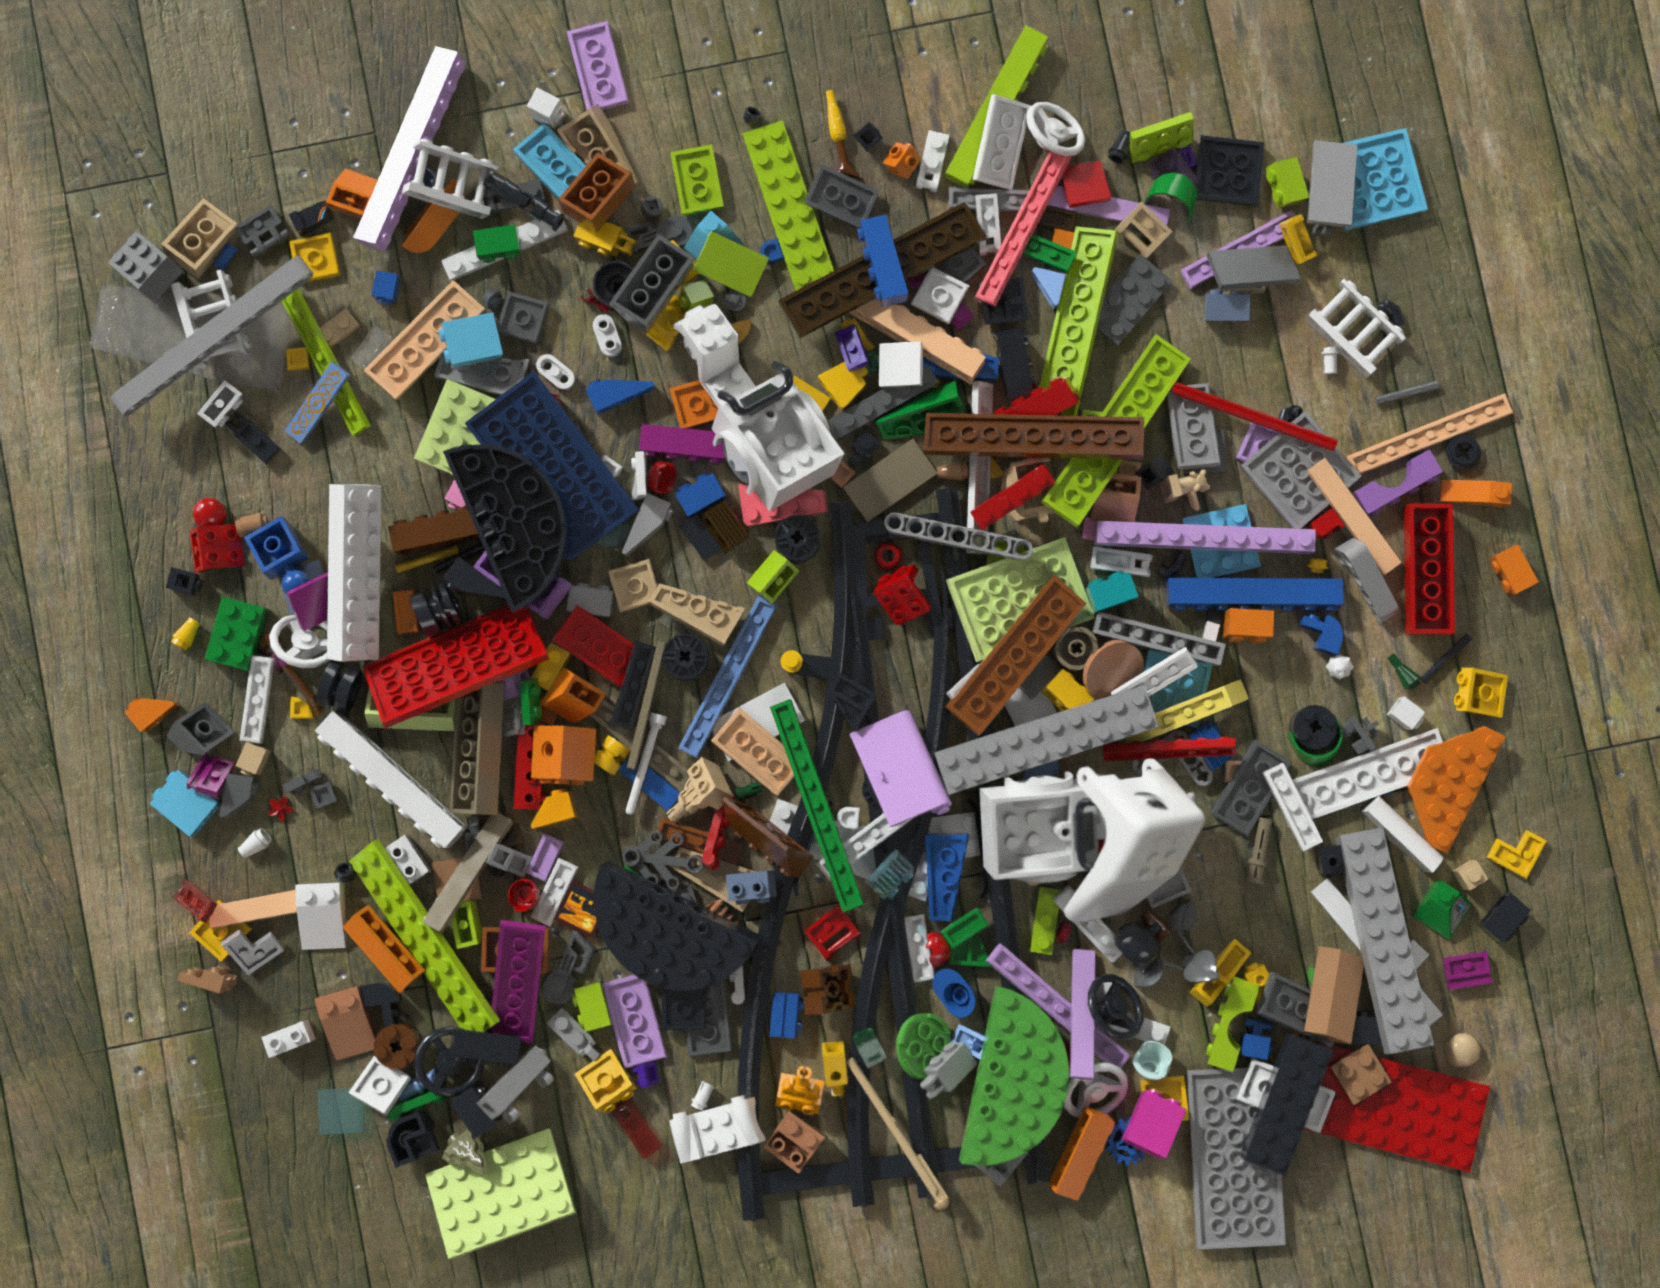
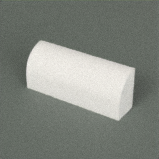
(1402, 835)

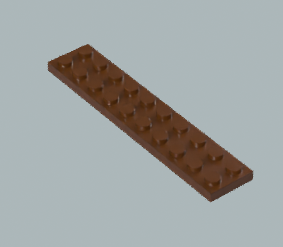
(1034, 436)

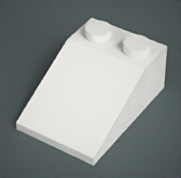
(321, 915)

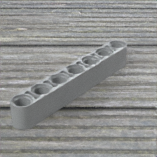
(967, 544)

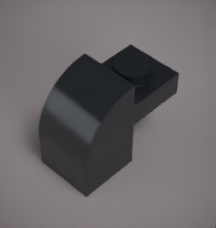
(384, 995)

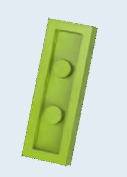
(1045, 921)

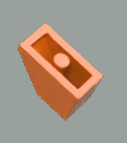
(149, 712)

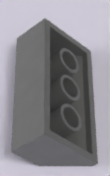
(652, 283)

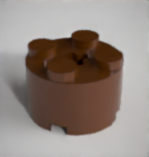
(386, 1051)

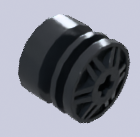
(608, 279)
(806, 548)
(435, 610)
(686, 670)

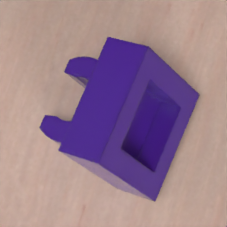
(647, 1074)

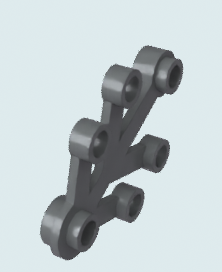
(660, 859)

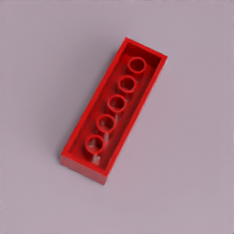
(1429, 570)

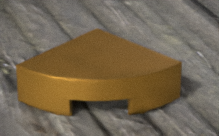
(742, 329)

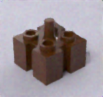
(827, 989)

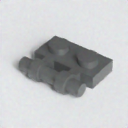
(258, 226)

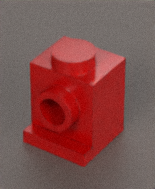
(1325, 524)

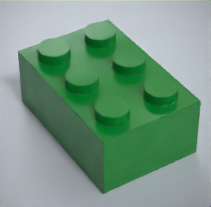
(236, 633)

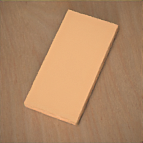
(755, 751)

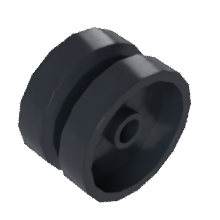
(339, 687)

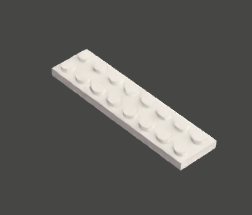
(1363, 775)

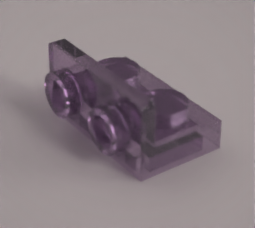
(1171, 163)

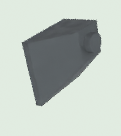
(199, 731)

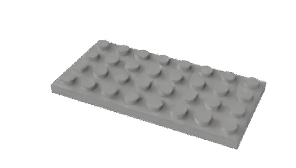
(1231, 1197)

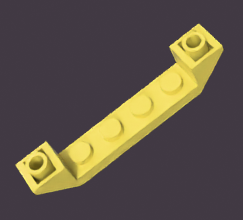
(1194, 710)

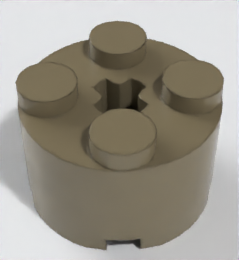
(1074, 636)

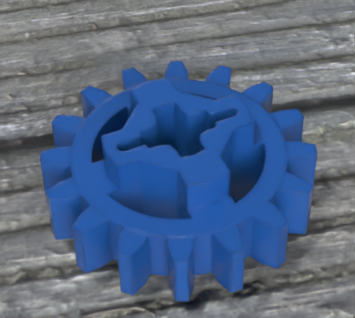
(1117, 1144)

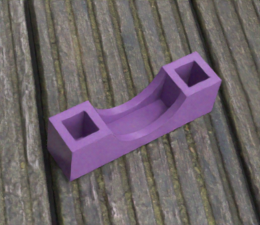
(1419, 470)

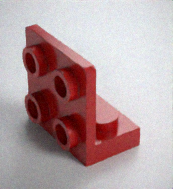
(216, 547)

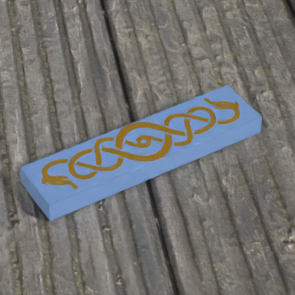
(317, 402)

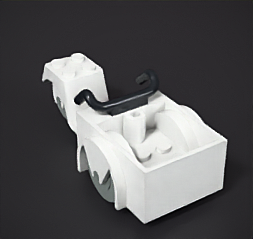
(768, 431)
(1042, 828)

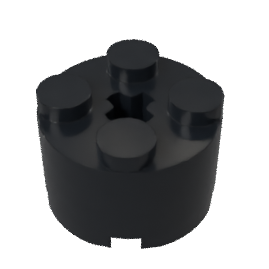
(1324, 721)

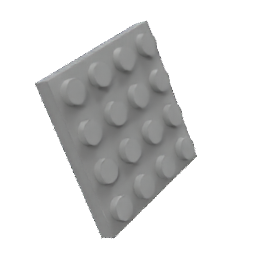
(1282, 476)

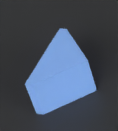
(1050, 284)
(972, 1039)

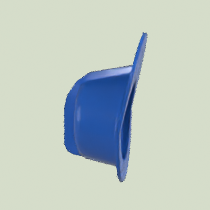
(954, 992)

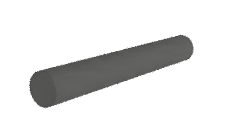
(1406, 392)

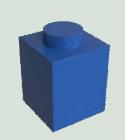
(386, 288)

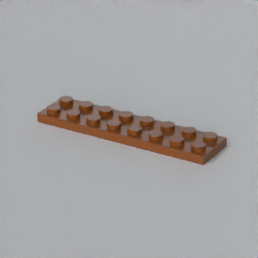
(1015, 655)

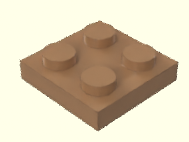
(1360, 1074)

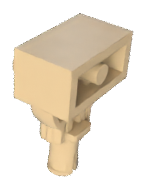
(702, 789)

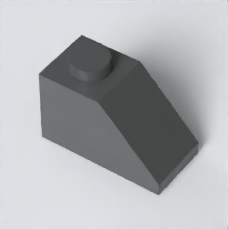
(237, 793)

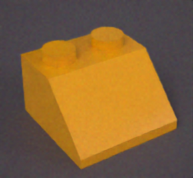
(556, 809)

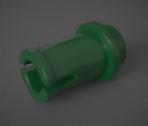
(748, 791)

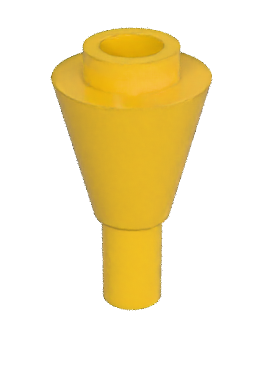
(866, 343)

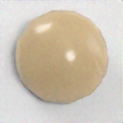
(1462, 1050)

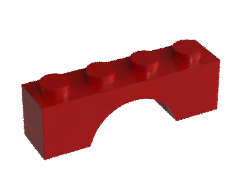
(1012, 496)

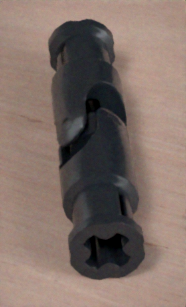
(511, 192)

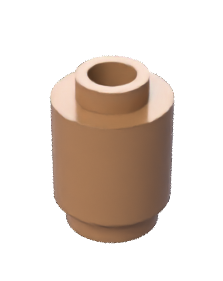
(250, 523)

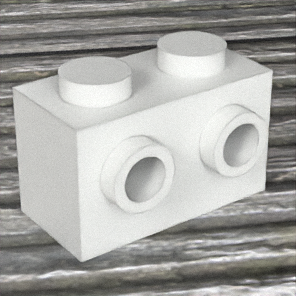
(220, 404)
(408, 859)

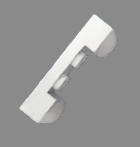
(716, 1129)

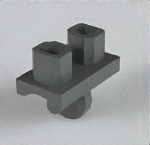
(1365, 742)

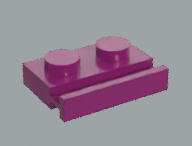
(210, 775)
(1467, 970)

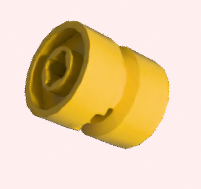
(611, 755)

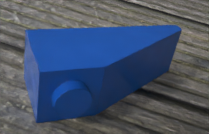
(613, 393)

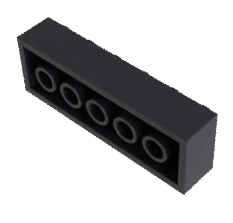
(1286, 1104)

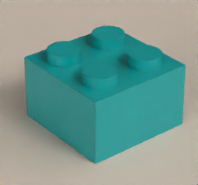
(1111, 592)

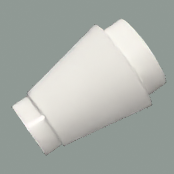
(255, 842)

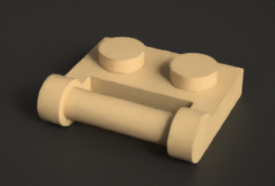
(1148, 224)

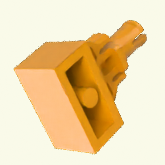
(800, 1092)

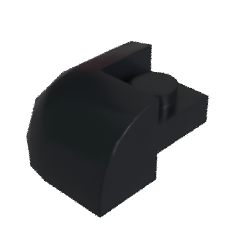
(411, 1138)

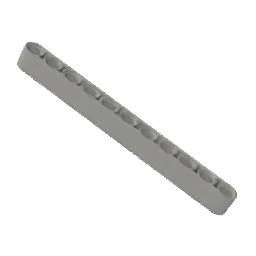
(211, 336)

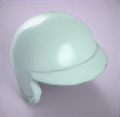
(1153, 1060)

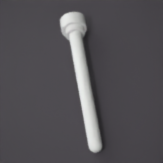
(656, 723)

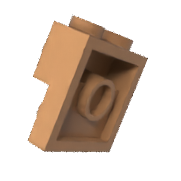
(216, 979)

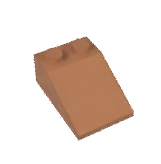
(346, 1022)

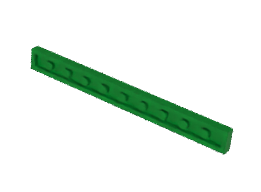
(817, 806)

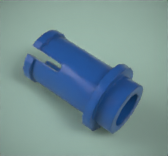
(225, 257)

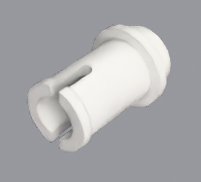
(1330, 360)
(702, 1096)

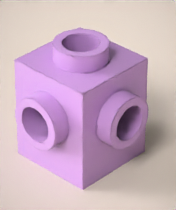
(512, 684)

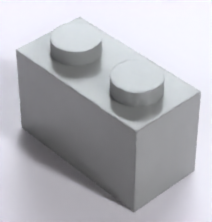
(595, 601)

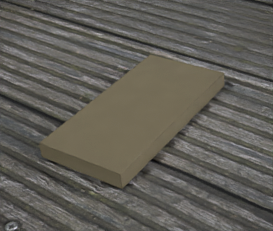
(890, 480)

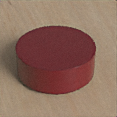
(1063, 932)

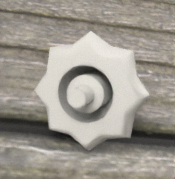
(1339, 666)

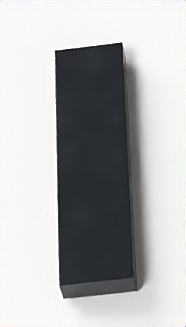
(633, 685)

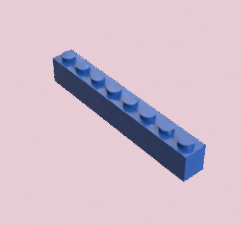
(1254, 593)

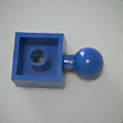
(279, 552)

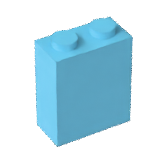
(470, 340)
(184, 806)

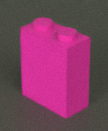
(1154, 1124)

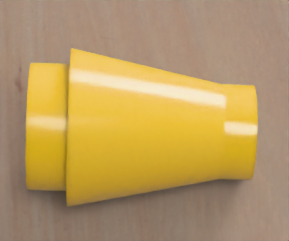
(185, 635)

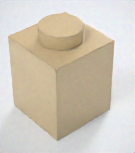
(252, 759)
(1470, 875)

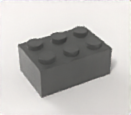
(145, 266)

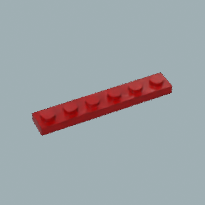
(1169, 749)

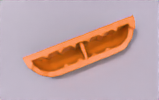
(430, 224)

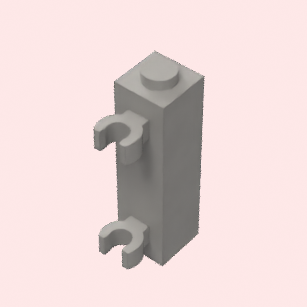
(520, 1075)

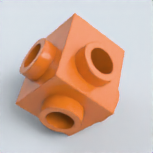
(902, 160)

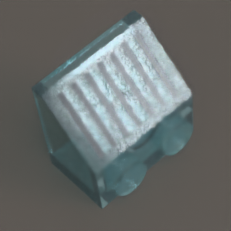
(890, 875)

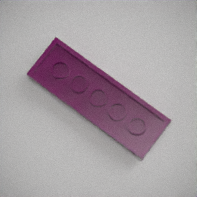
(517, 979)

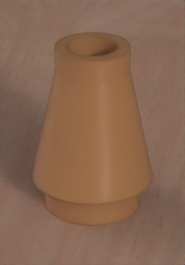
(954, 471)

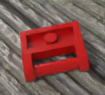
(828, 926)

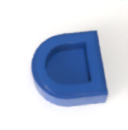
(772, 250)

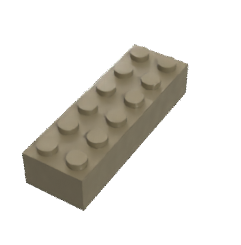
(477, 751)

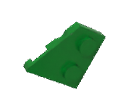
(969, 953)

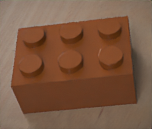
(596, 192)
(490, 940)

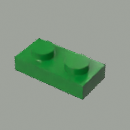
(530, 701)

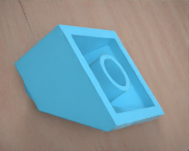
(701, 232)

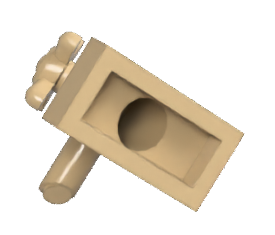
(1173, 488)

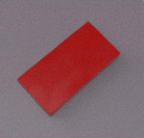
(595, 644)

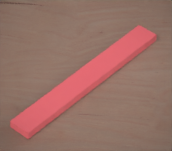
(1022, 228)

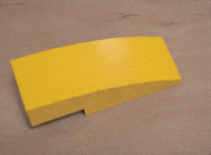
(1227, 966)

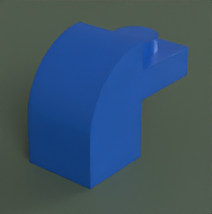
(1329, 633)

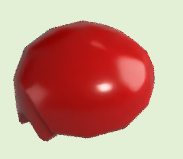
(661, 477)
(209, 512)
(523, 895)
(940, 948)

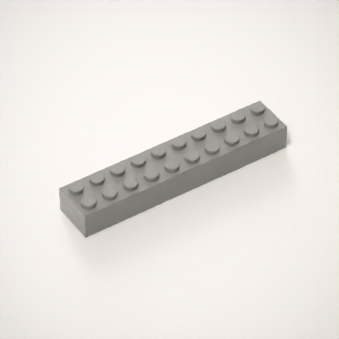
(1046, 739)
(1384, 942)

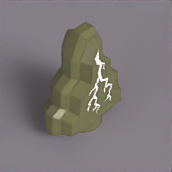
(466, 1152)

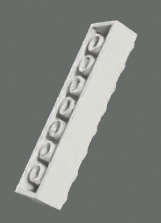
(354, 572)
(391, 779)

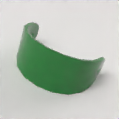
(1176, 186)
(1313, 760)

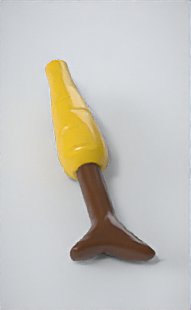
(838, 134)

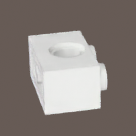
(546, 109)
(288, 1038)

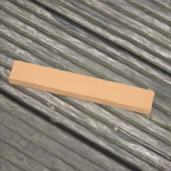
(1353, 515)

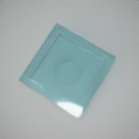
(339, 1112)

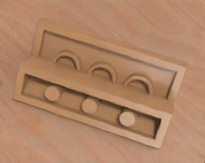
(1334, 995)

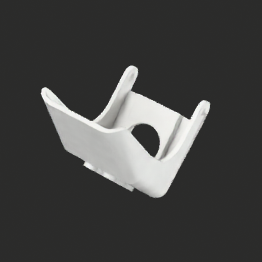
(1141, 842)

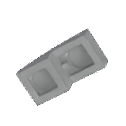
(509, 859)

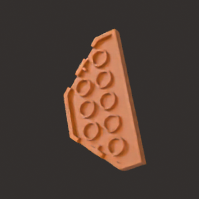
(1449, 782)

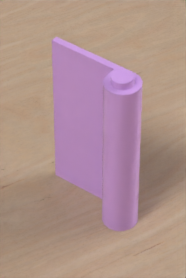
(900, 768)

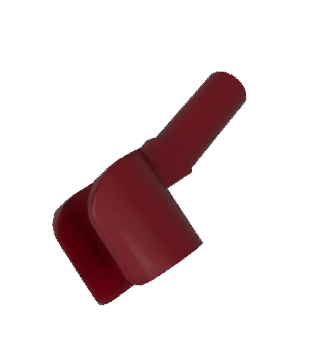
(591, 300)

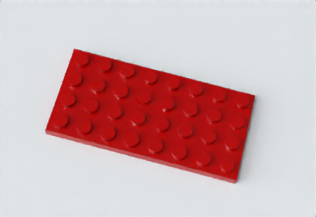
(453, 664)
(1413, 1116)

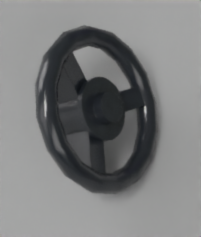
(1114, 1008)
(445, 1064)

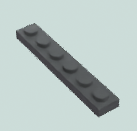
(878, 405)

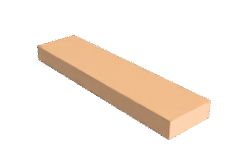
(253, 909)

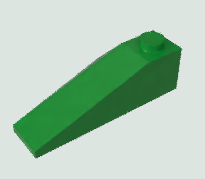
(911, 417)

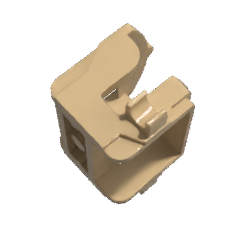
(1011, 476)

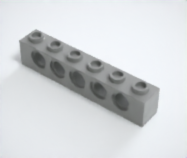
(1157, 638)

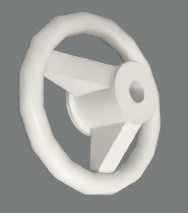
(1051, 131)
(304, 644)
(1097, 1089)

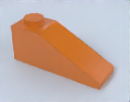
(1476, 492)

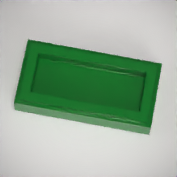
(964, 928)

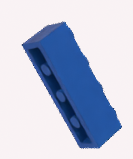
(883, 261)

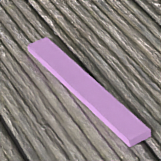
(1051, 1002)

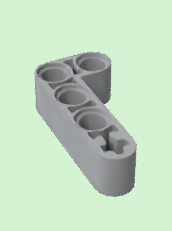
(1368, 577)

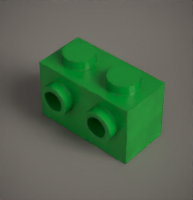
(497, 243)

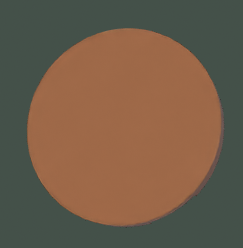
(1111, 667)

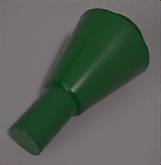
(1407, 677)

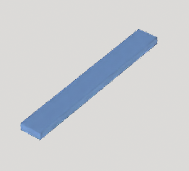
(727, 677)

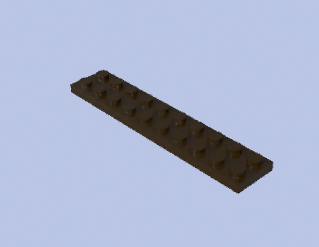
(851, 284)

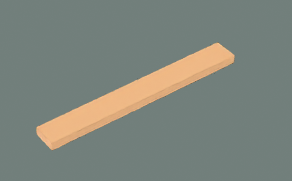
(1430, 434)

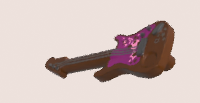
(265, 649)

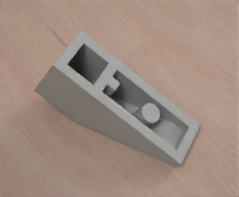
(648, 521)

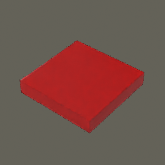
(1085, 184)

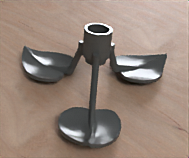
(1196, 967)

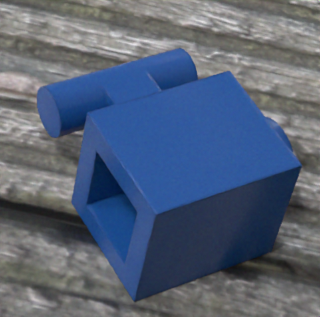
(1253, 1043)

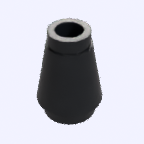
(1120, 148)

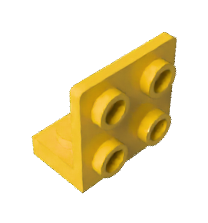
(662, 330)

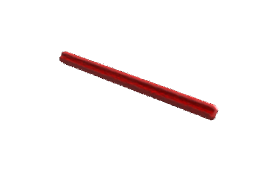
(1254, 416)

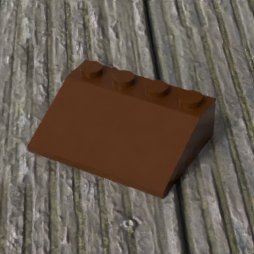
(767, 838)

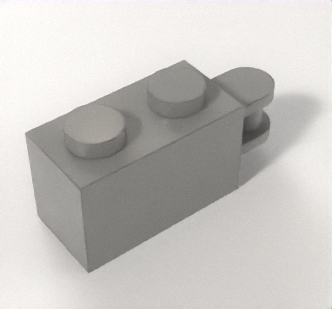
(948, 1069)

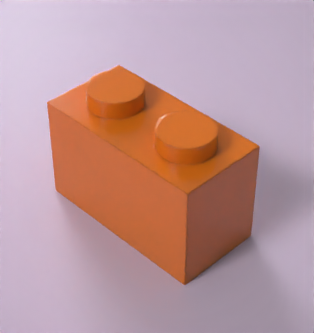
(1513, 570)

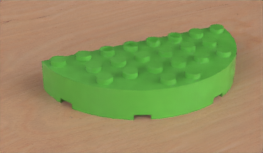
(1017, 1082)

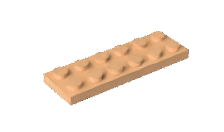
(420, 342)

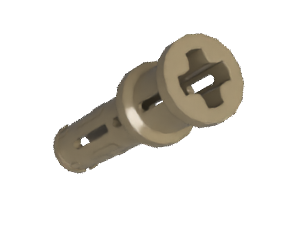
(1254, 862)

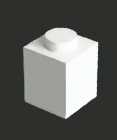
(1406, 713)

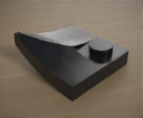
(1010, 306)

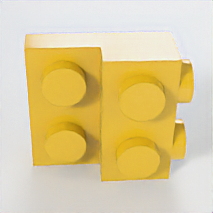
(1481, 692)
(606, 1082)

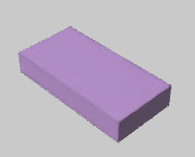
(545, 857)

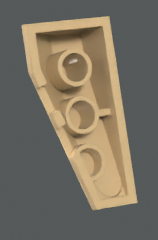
(593, 134)

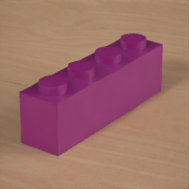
(680, 443)

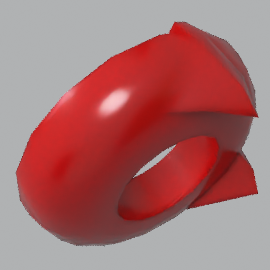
(888, 565)

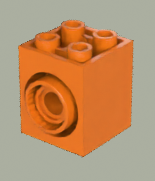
(563, 754)

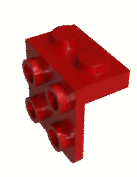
(901, 595)

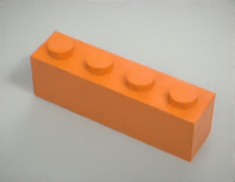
(383, 948)
(1081, 1153)

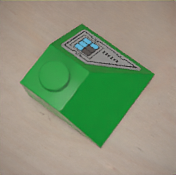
(1442, 909)

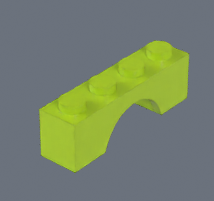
(1240, 999)

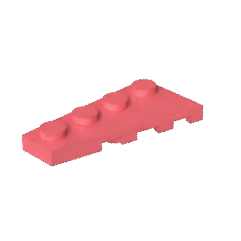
(805, 504)

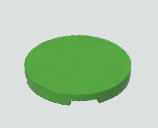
(920, 1041)

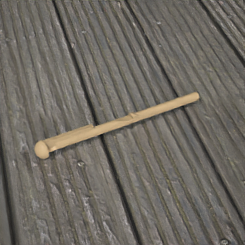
(918, 1162)

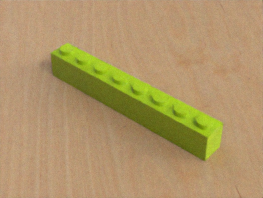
(1008, 84)

